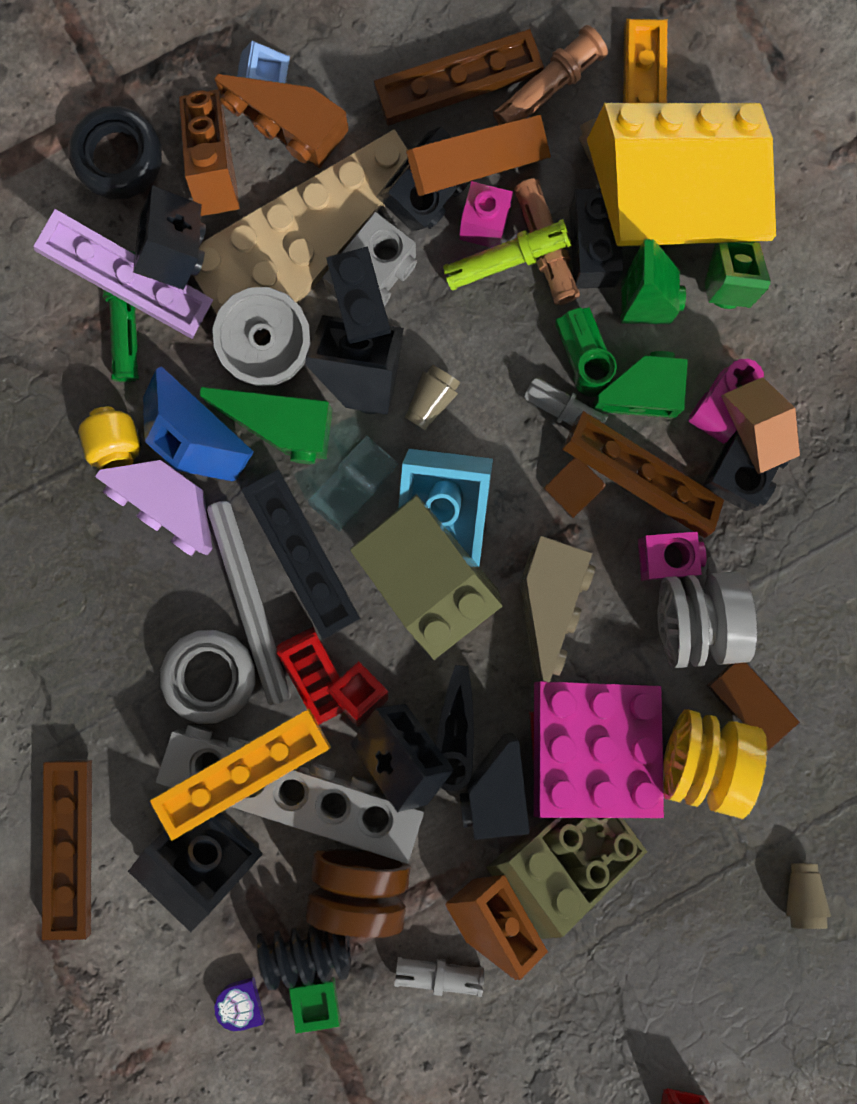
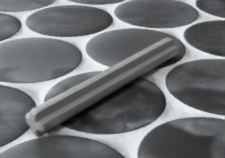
(249, 603)

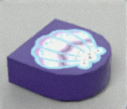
(239, 1006)

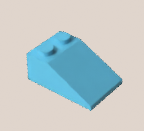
(453, 489)

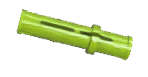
(508, 254)

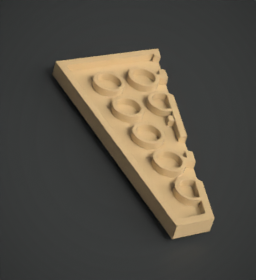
(291, 236)

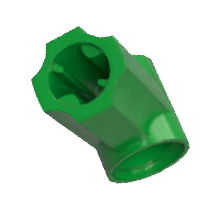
(585, 349)

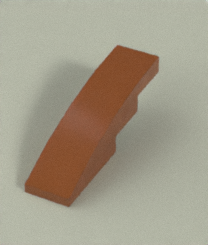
(478, 154)

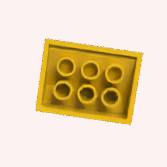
(685, 172)

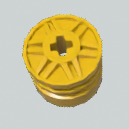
(713, 763)

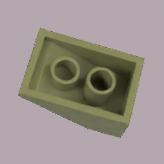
(427, 577)

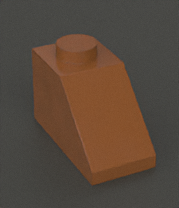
(497, 925)

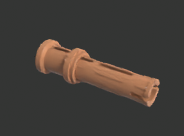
(564, 69)

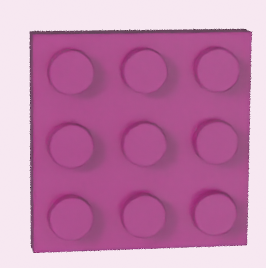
(598, 751)

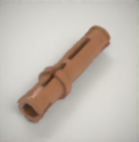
(554, 264)

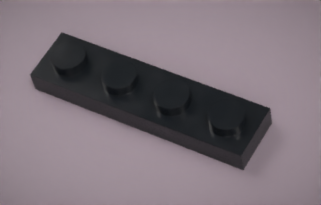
(301, 554)

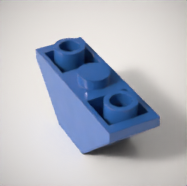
(189, 433)

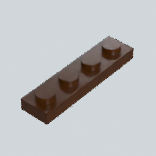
(458, 77)
(643, 474)
(67, 849)

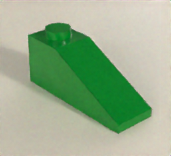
(651, 288)
(287, 423)

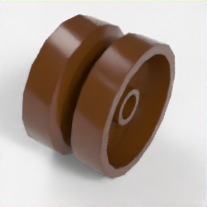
(357, 893)

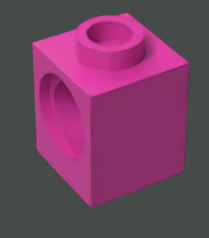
(485, 215)
(652, 555)

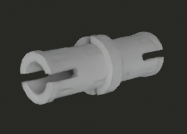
(439, 976)

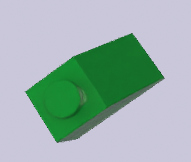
(736, 275)
(648, 388)

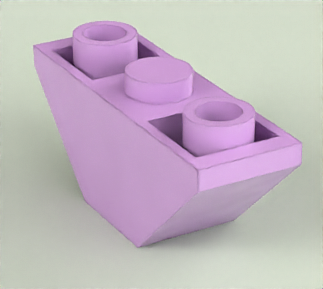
(163, 500)

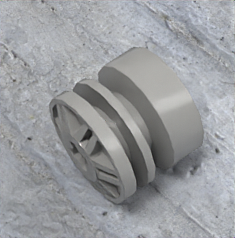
(707, 619)

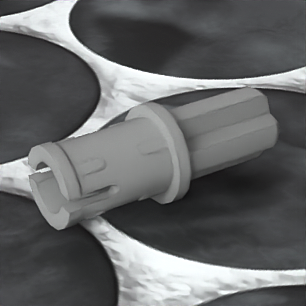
(559, 403)

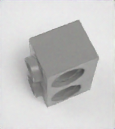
(376, 235)

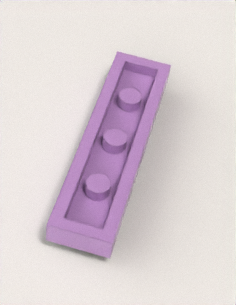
(112, 270)

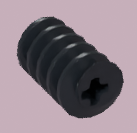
(303, 958)

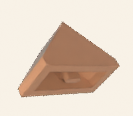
(764, 423)

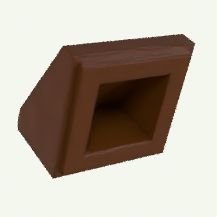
(574, 487)

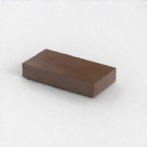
(753, 702)

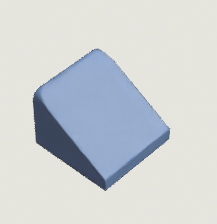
(263, 63)

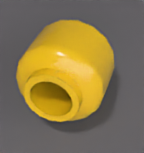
(109, 438)

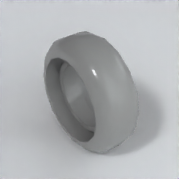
(173, 676)

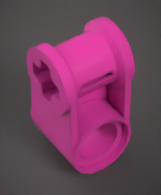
(710, 412)

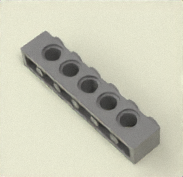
(391, 840)

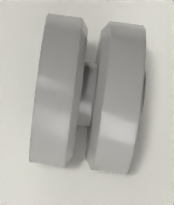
(260, 311)

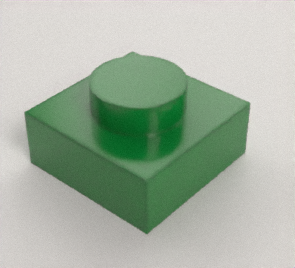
(315, 1006)

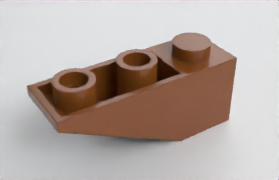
(290, 112)
(208, 153)

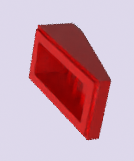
(292, 667)

